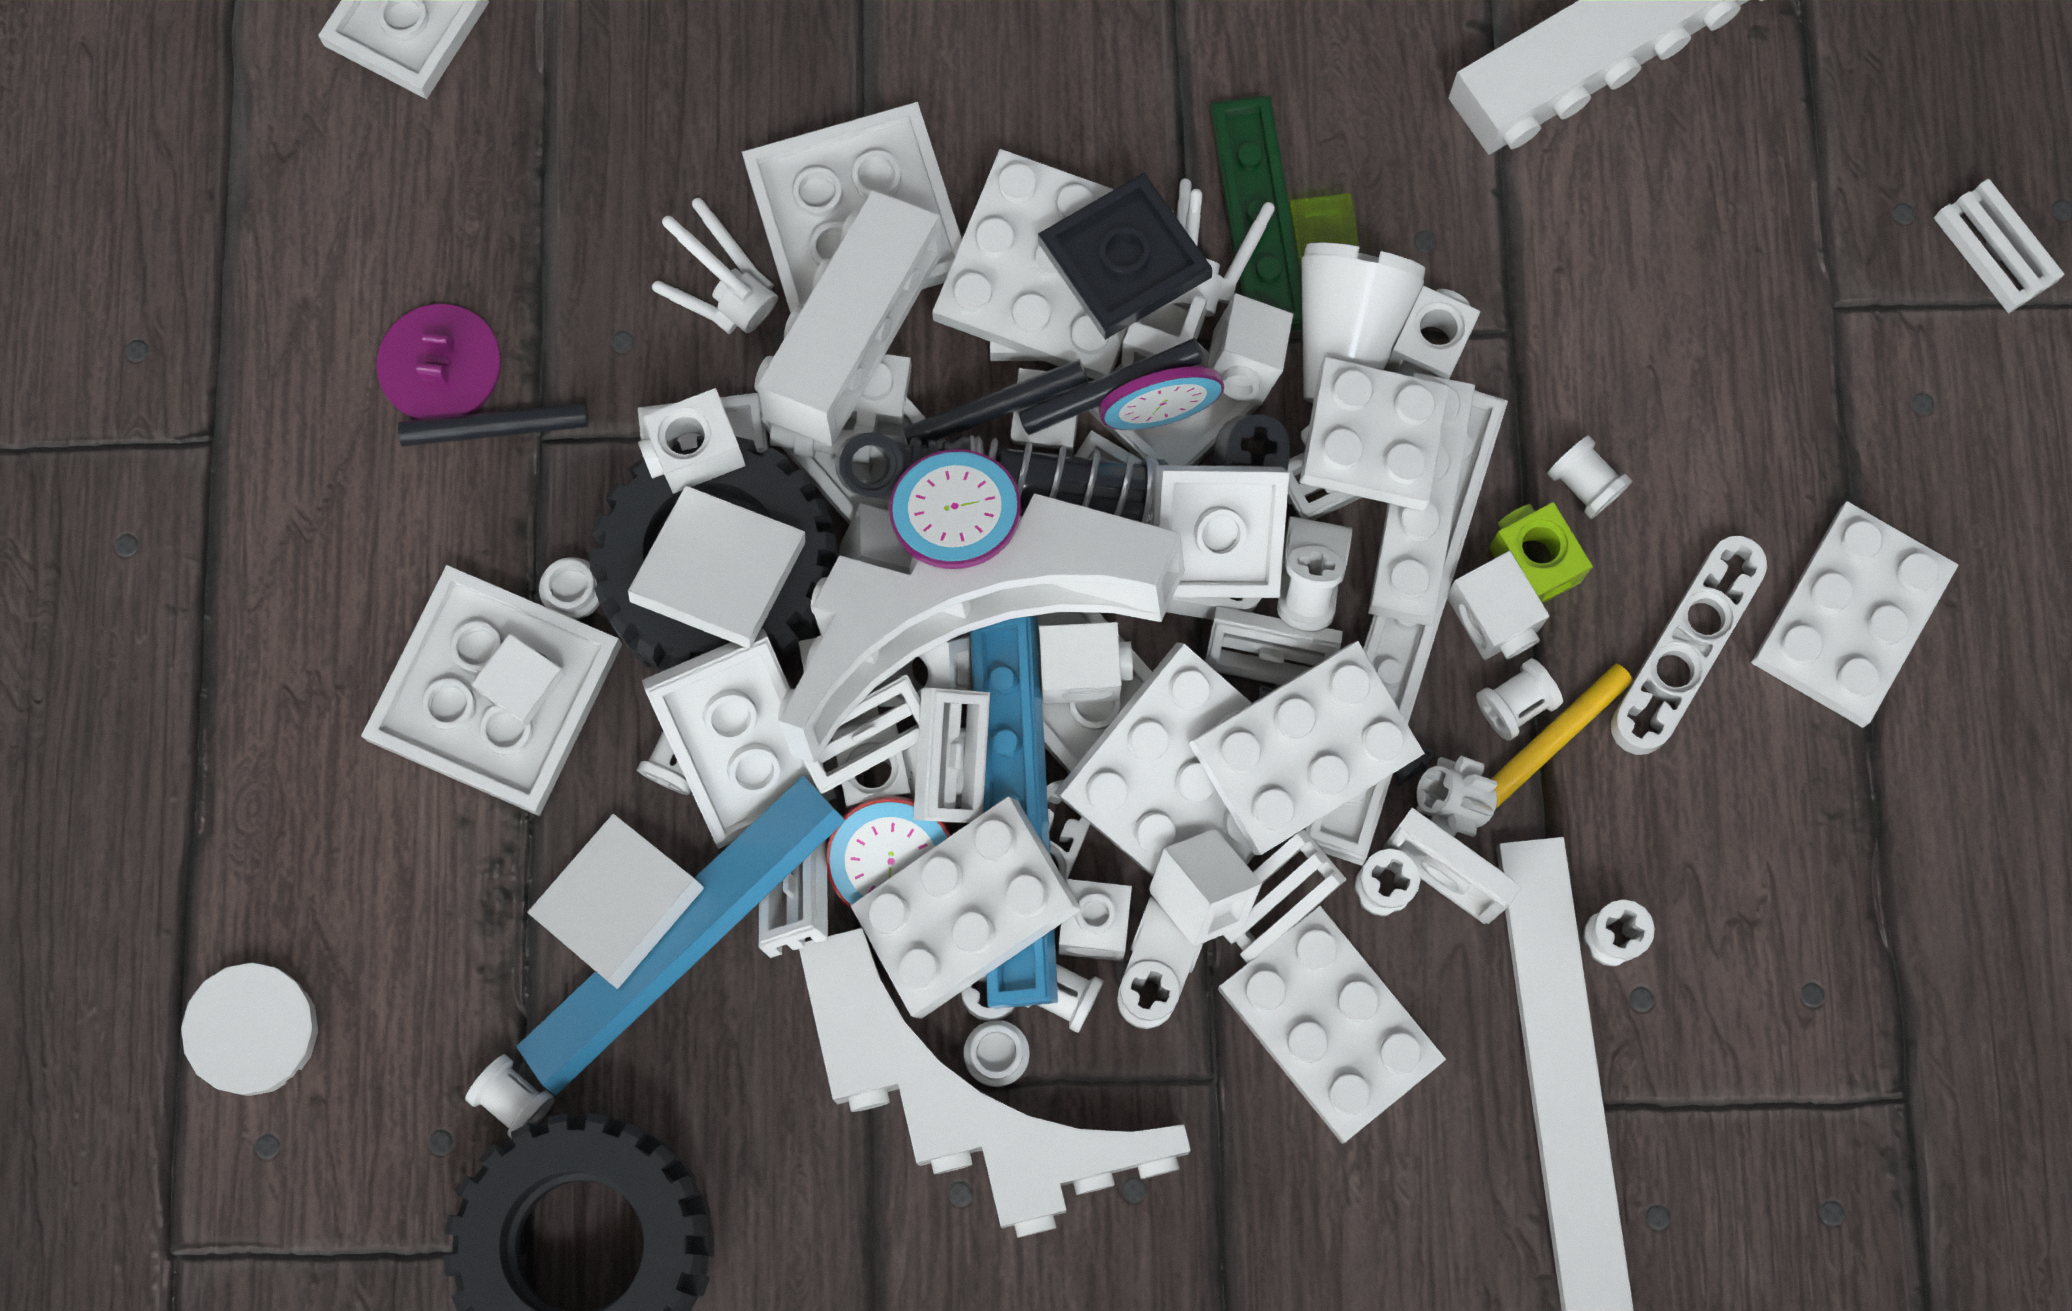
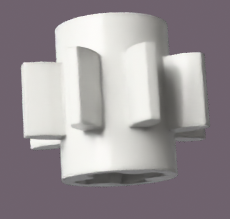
(1457, 795)

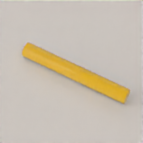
(1560, 731)

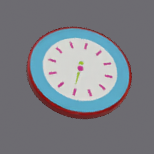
(877, 844)

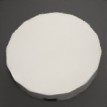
(249, 1029)

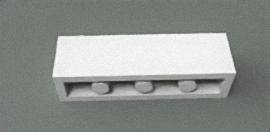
(849, 317)

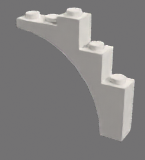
(884, 618)
(1026, 1158)

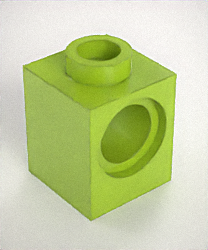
(1568, 561)

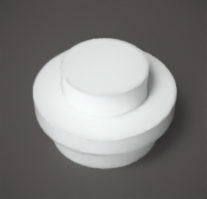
(569, 588)
(996, 1053)

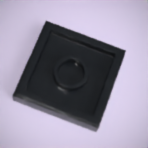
(1124, 255)

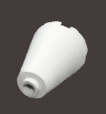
(1353, 306)

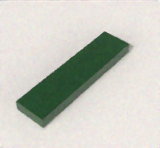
(1249, 178)

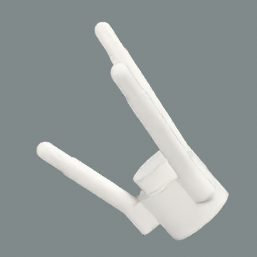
(1217, 288)
(742, 298)

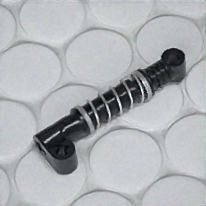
(1091, 483)

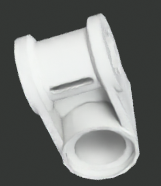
(1311, 570)
(1158, 956)

